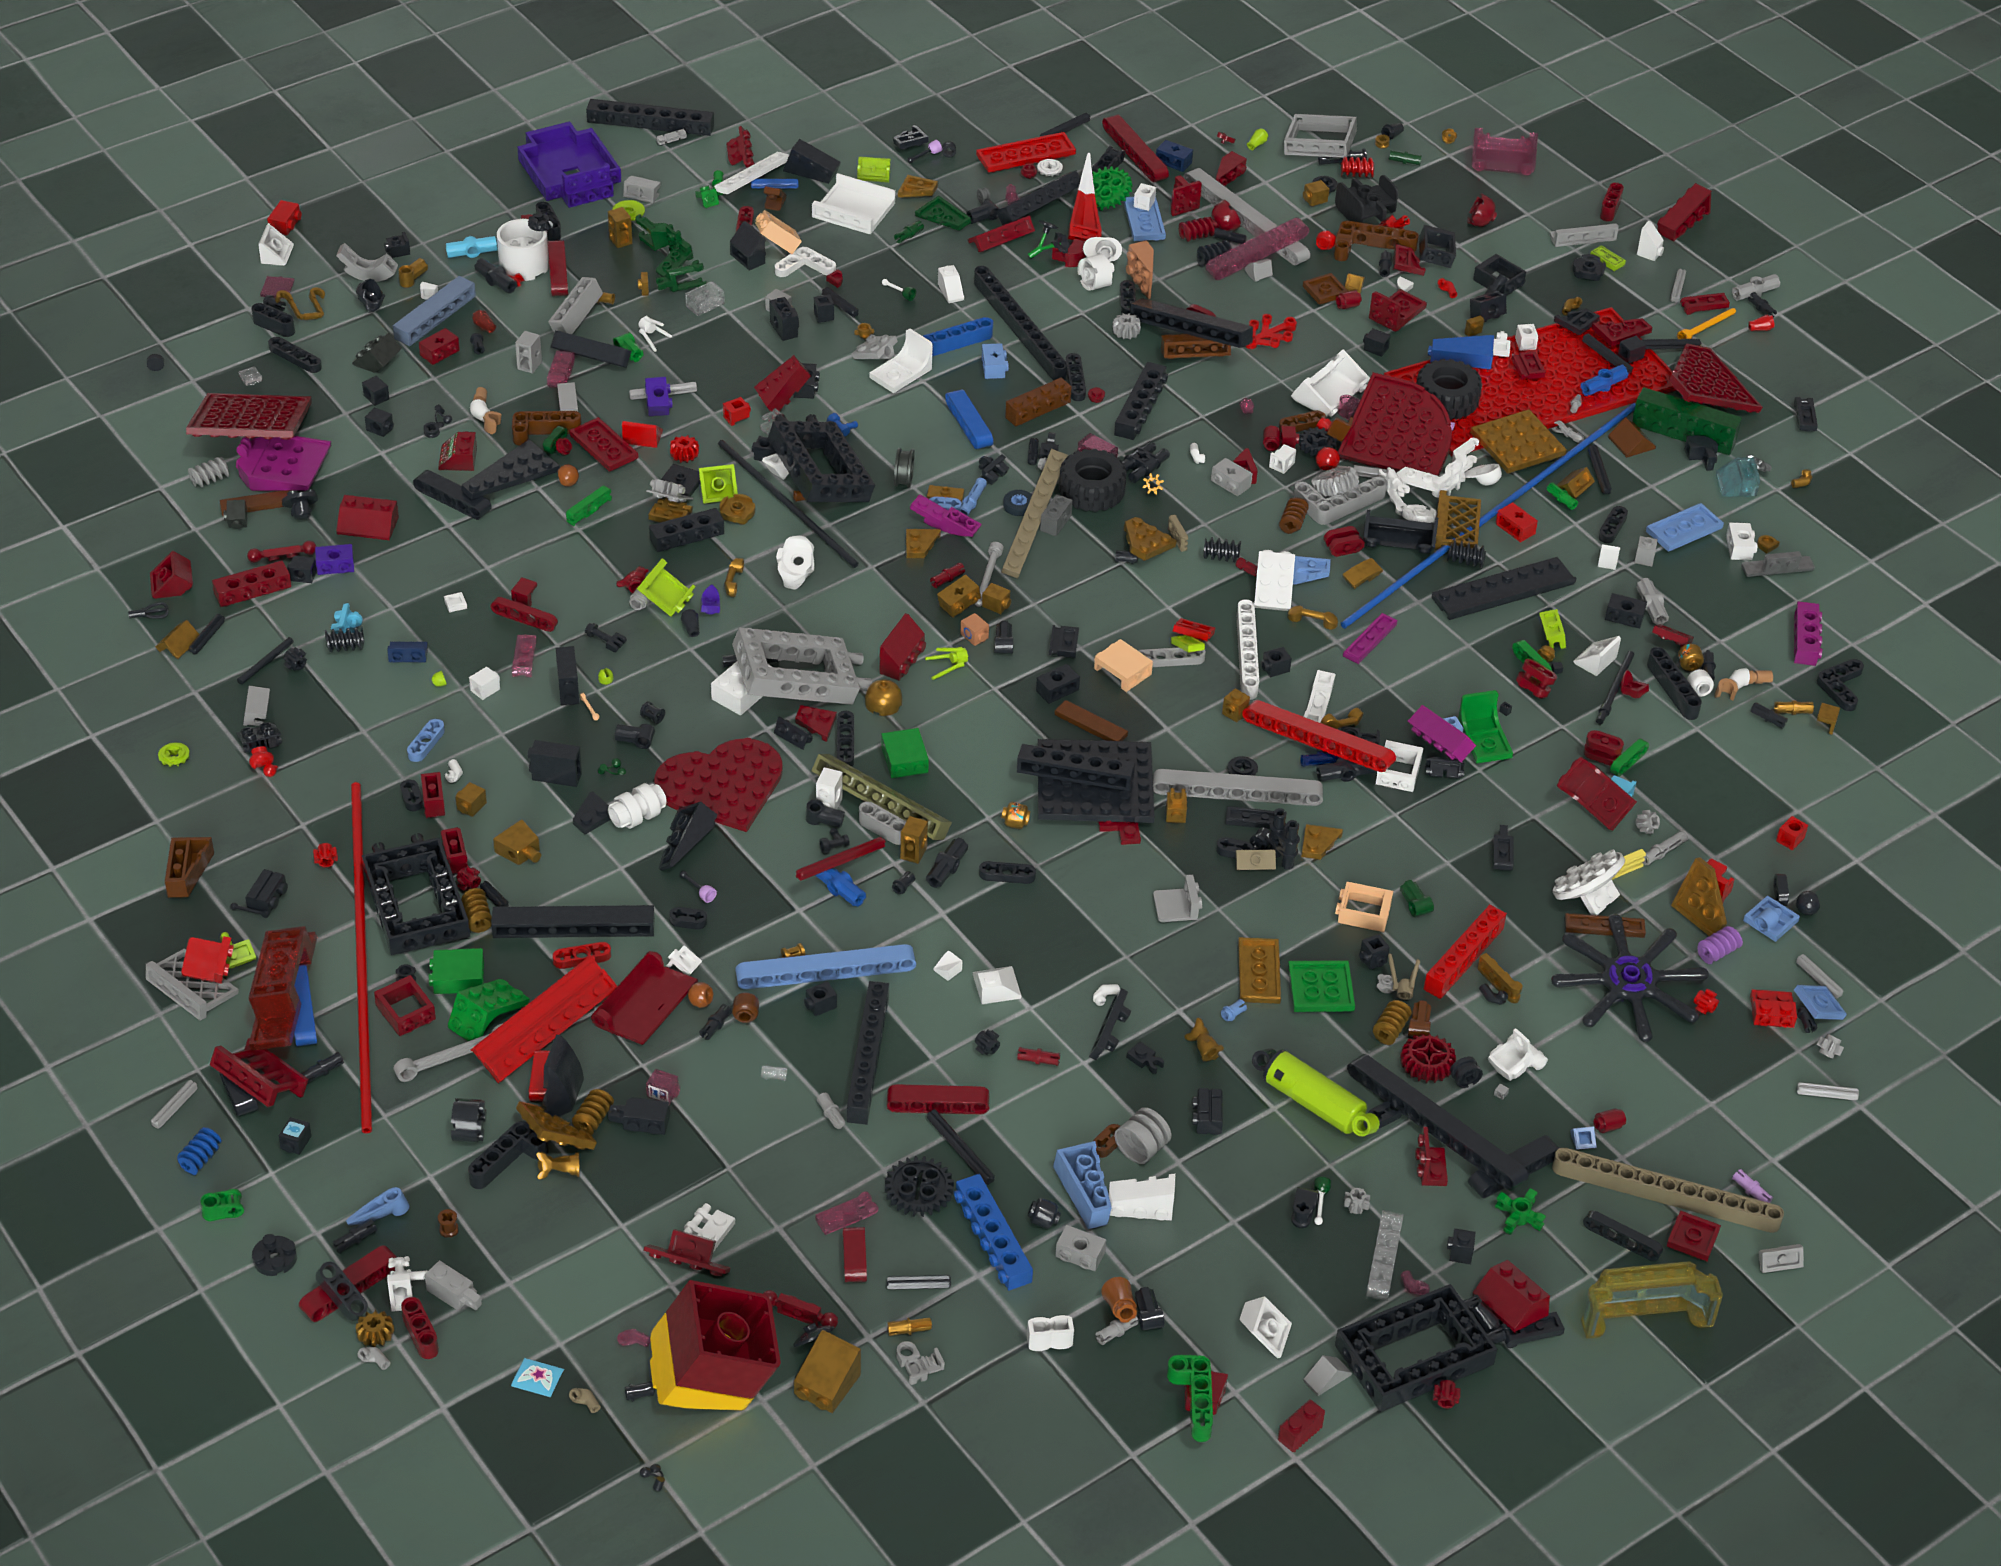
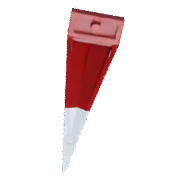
(1085, 217)

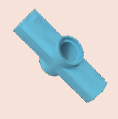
(471, 247)

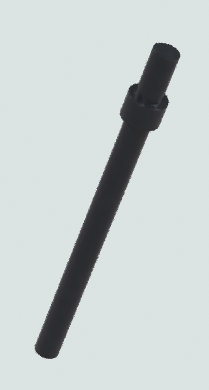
(1605, 708)

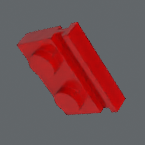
(1194, 629)

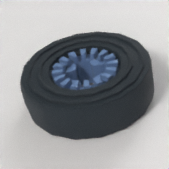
(1020, 497)

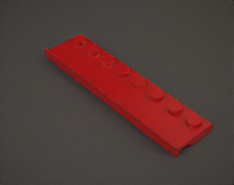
(544, 1018)

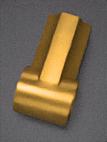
(410, 272)

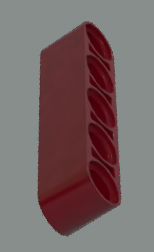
(557, 266)
(942, 1098)
(362, 1274)

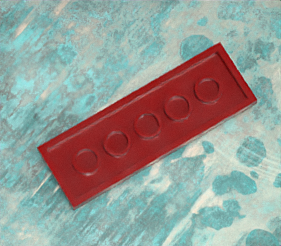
(1026, 152)

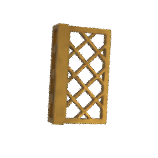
(1445, 520)

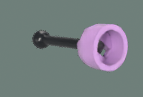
(934, 147)
(706, 892)

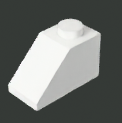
(1650, 242)
(950, 284)

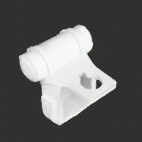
(1515, 1056)

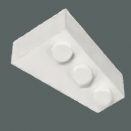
(1143, 1199)

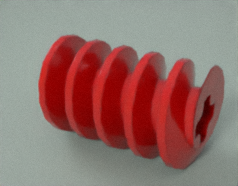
(1357, 166)

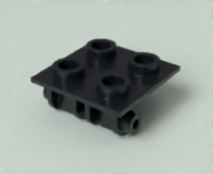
(265, 731)

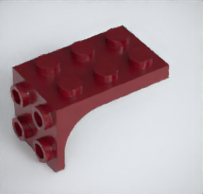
(1395, 310)
(1596, 792)

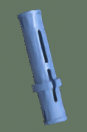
(970, 501)

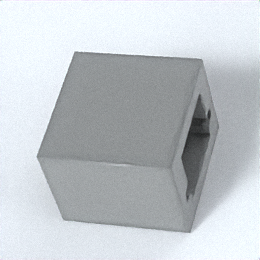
(1501, 1091)

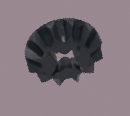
(1330, 182)
(545, 222)
(1236, 764)

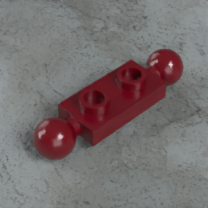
(254, 555)
(801, 1310)

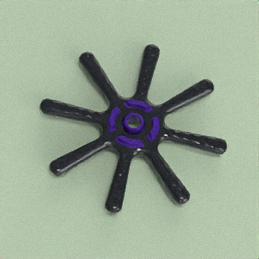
(1630, 977)

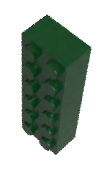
(1680, 419)

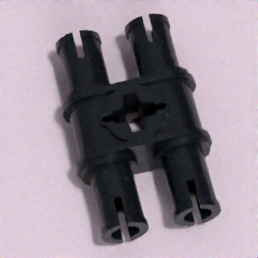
(1143, 461)
(1284, 838)

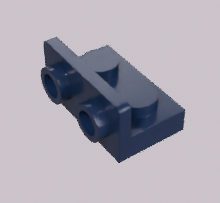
(407, 651)

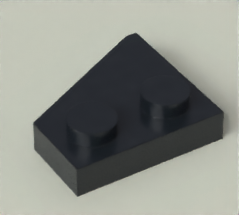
(1577, 321)
(591, 814)

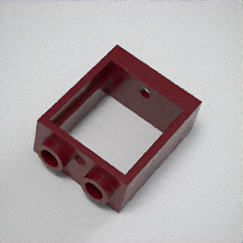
(398, 991)

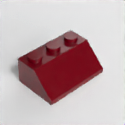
(367, 517)
(901, 648)
(1512, 1296)

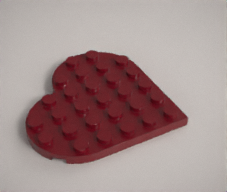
(729, 780)

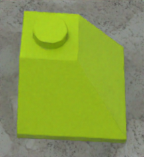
(717, 483)

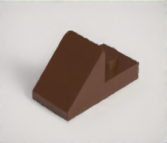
(775, 198)

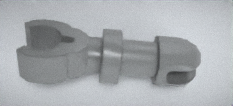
(1568, 432)

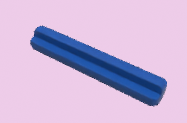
(775, 183)

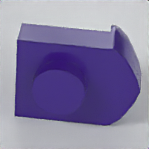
(710, 600)

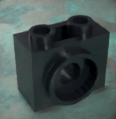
(784, 318)

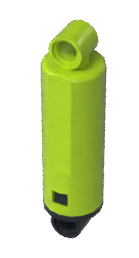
(1315, 1092)

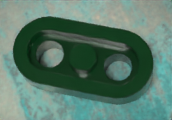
(549, 443)

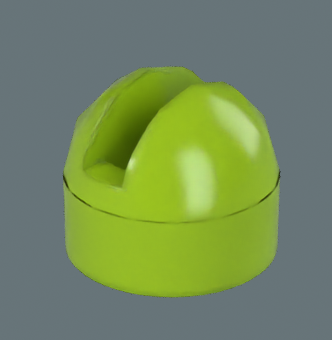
(602, 676)
(438, 679)

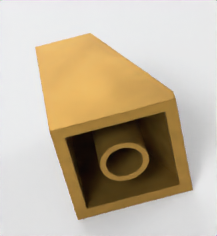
(828, 1372)

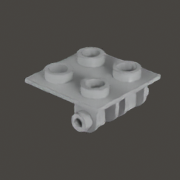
(669, 490)

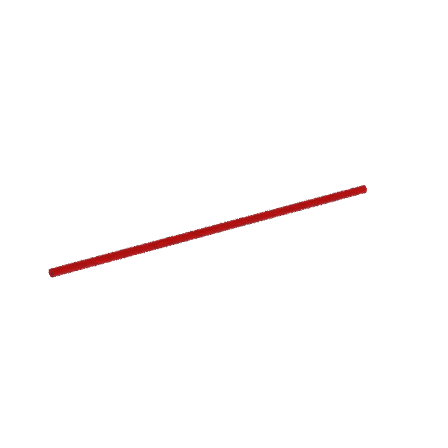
(361, 960)

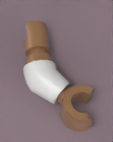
(480, 411)
(1742, 678)

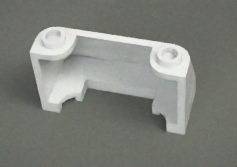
(1336, 379)

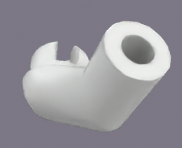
(1198, 458)
(1103, 991)

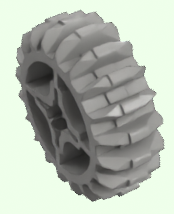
(1335, 481)

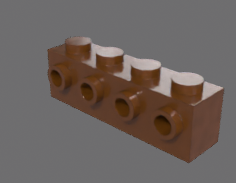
(1191, 346)
(1038, 401)

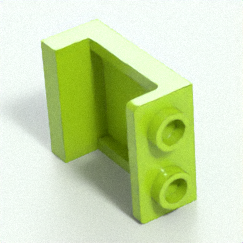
(665, 589)

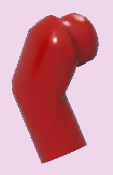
(1447, 286)

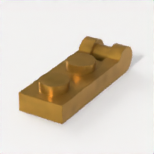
(1499, 978)

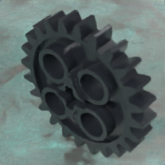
(934, 1189)

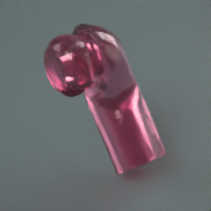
(1414, 1286)

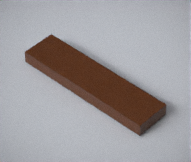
(259, 501)
(1090, 722)
(1600, 925)

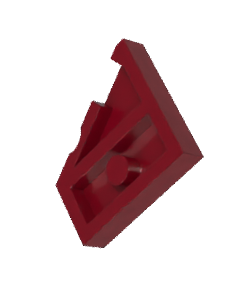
(1406, 260)
(816, 720)

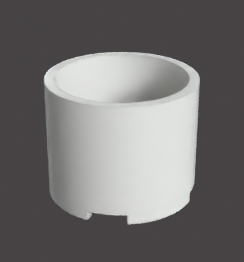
(522, 249)

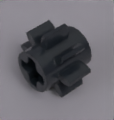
(295, 658)
(987, 1042)

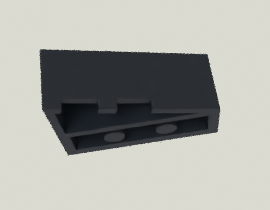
(811, 163)

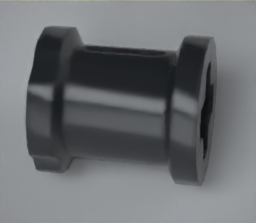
(656, 719)

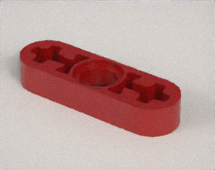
(566, 954)

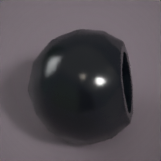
(1807, 903)

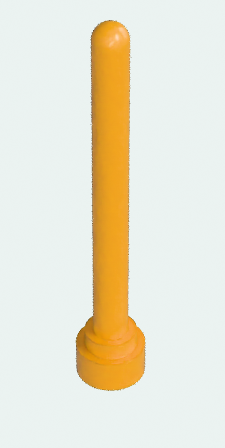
(1687, 334)

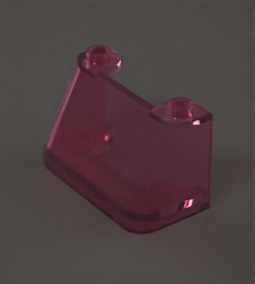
(1504, 153)

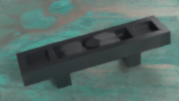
(1116, 1012)

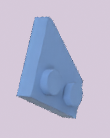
(1310, 569)

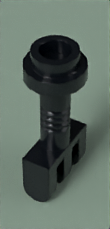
(613, 642)

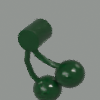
(615, 763)

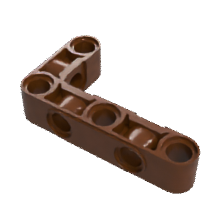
(1371, 235)

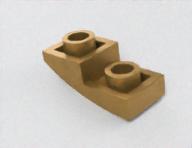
(1361, 572)

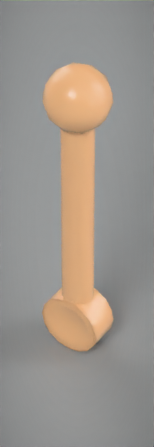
(595, 716)

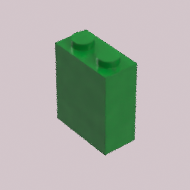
(904, 753)
(456, 970)

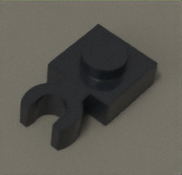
(1144, 1056)

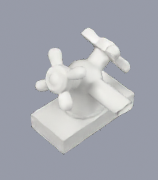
(400, 1281)

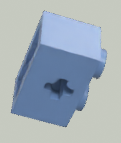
(994, 361)

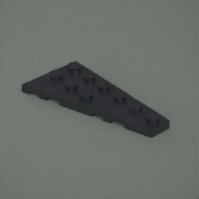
(516, 467)

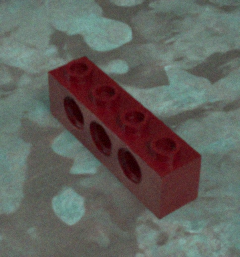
(251, 583)

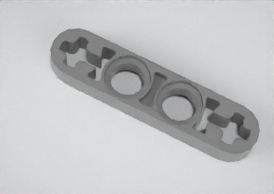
(1171, 660)

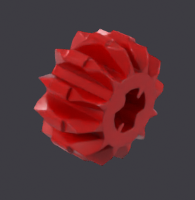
(684, 448)

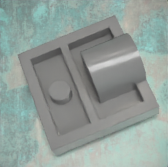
(876, 348)

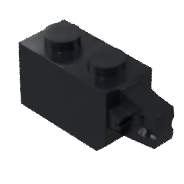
(642, 1115)

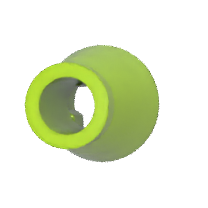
(1258, 138)

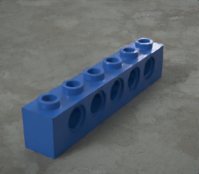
(993, 1232)

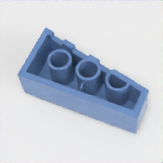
(1084, 1182)

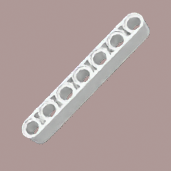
(1247, 648)

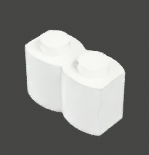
(1050, 1333)

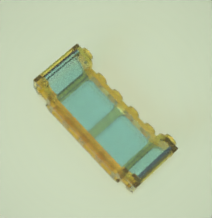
(1652, 1291)

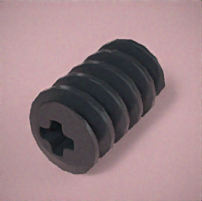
(1208, 252)
(1222, 549)
(1467, 553)
(344, 639)

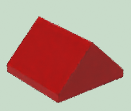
(641, 434)

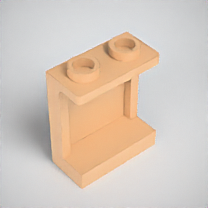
(1124, 663)

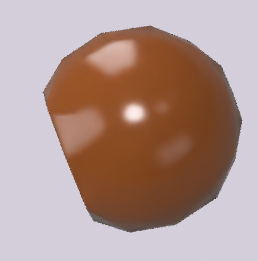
(568, 475)
(700, 994)

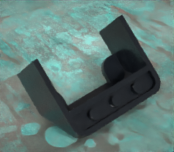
(1400, 533)

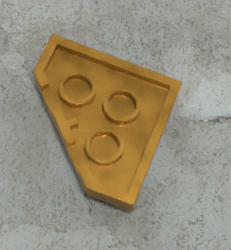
(1146, 540)
(1701, 898)
(554, 1127)

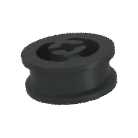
(904, 467)

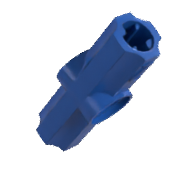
(1604, 380)
(842, 885)

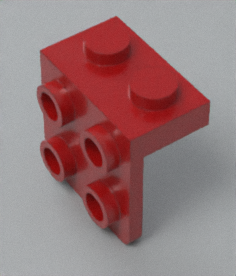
(207, 959)

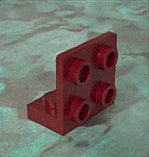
(1431, 1162)

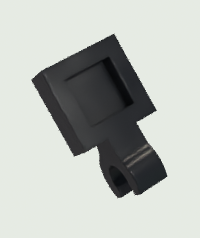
(1046, 447)

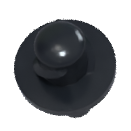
(300, 503)

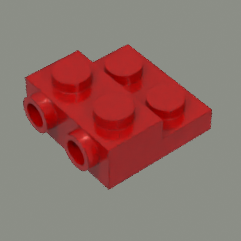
(1773, 1008)

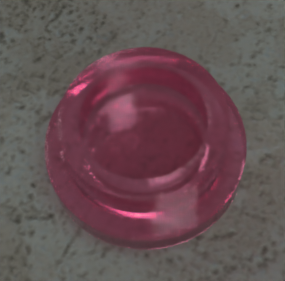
(1246, 406)

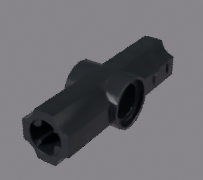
(495, 275)
(1341, 769)
(947, 862)

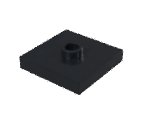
(685, 476)

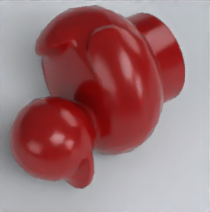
(1325, 240)
(263, 758)

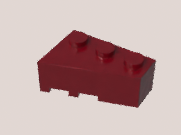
(782, 383)

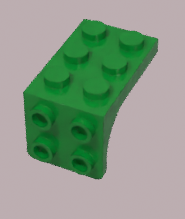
(1481, 724)
(481, 1004)

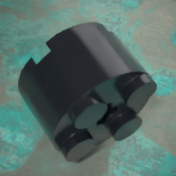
(468, 1120)

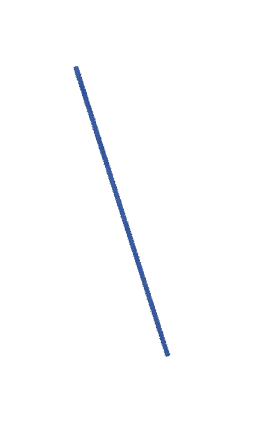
(1388, 591)

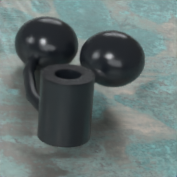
(447, 419)
(655, 1468)

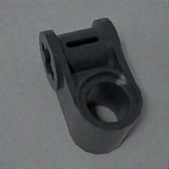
(1304, 1206)

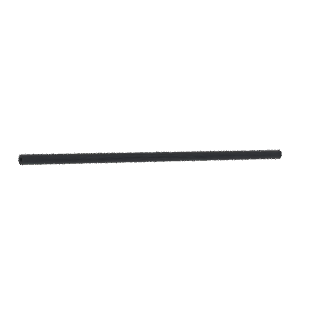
(824, 536)

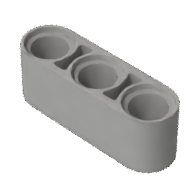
(567, 396)
(881, 822)

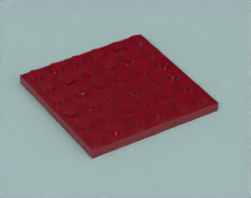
(249, 416)

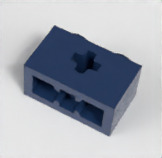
(1175, 155)

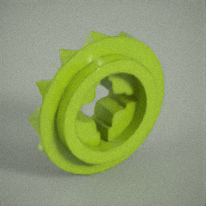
(173, 749)

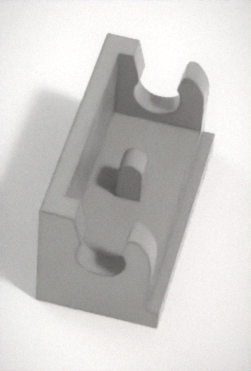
(641, 189)
(256, 705)

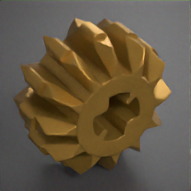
(374, 1328)

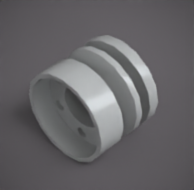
(1142, 1135)

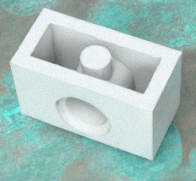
(1741, 541)
(829, 788)

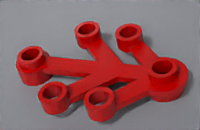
(1289, 326)

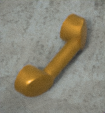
(736, 565)
(1329, 619)
(1354, 717)

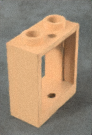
(778, 231)
(1367, 895)

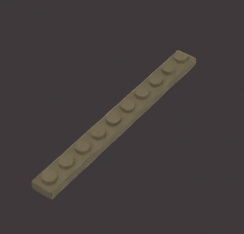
(1032, 516)

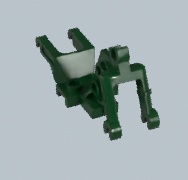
(660, 236)

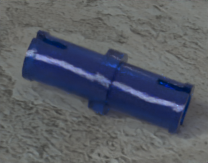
(1318, 759)

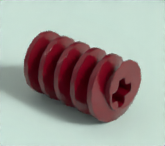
(1196, 228)

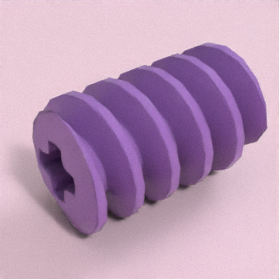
(1719, 944)

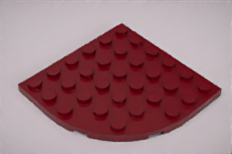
(1398, 427)

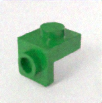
(708, 196)

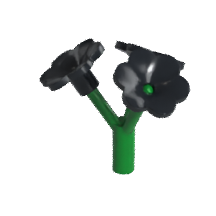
(1060, 240)

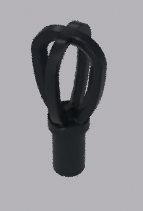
(144, 612)

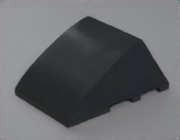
(561, 1078)

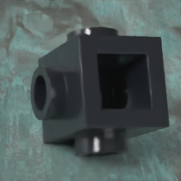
(1374, 951)

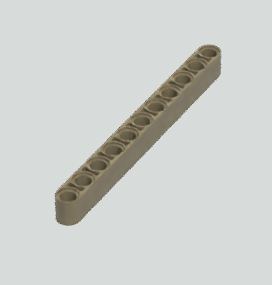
(1668, 1190)

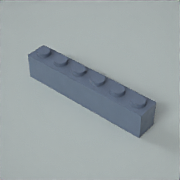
(434, 310)

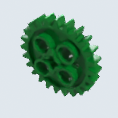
(1111, 187)

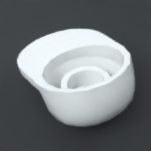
(1485, 474)

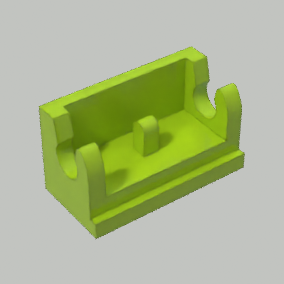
(873, 169)
(1553, 628)

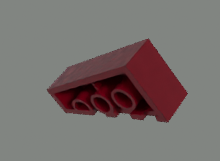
(1685, 212)

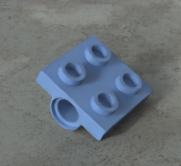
(1771, 918)

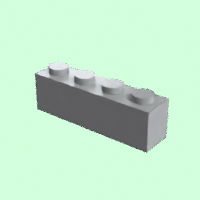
(576, 306)

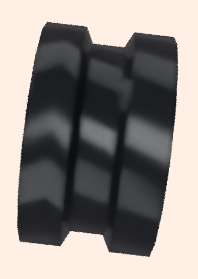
(1466, 1072)

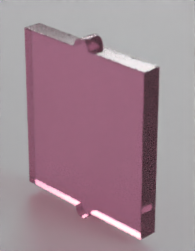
(275, 284)

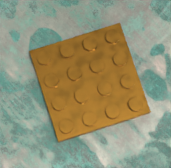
(1518, 441)

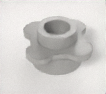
(1385, 983)

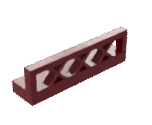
(1003, 234)

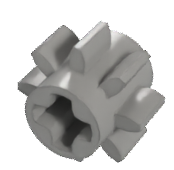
(1647, 821)
(1830, 1046)
(1357, 1200)

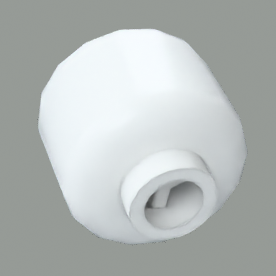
(1701, 682)

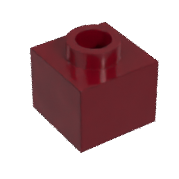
(1289, 436)

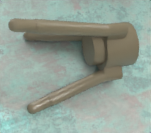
(1405, 986)

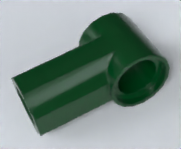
(1417, 901)

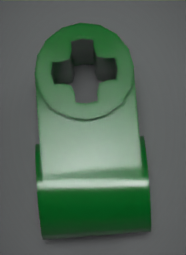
(220, 1205)

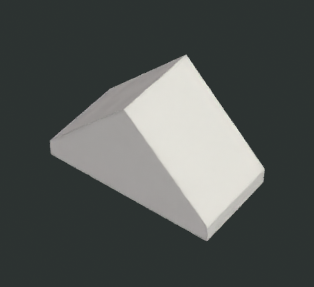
(776, 466)
(1608, 557)

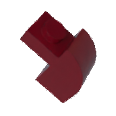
(1073, 256)

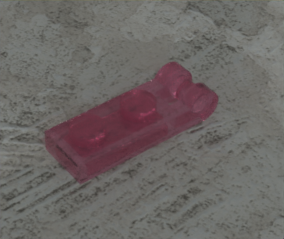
(524, 655)
(846, 1213)

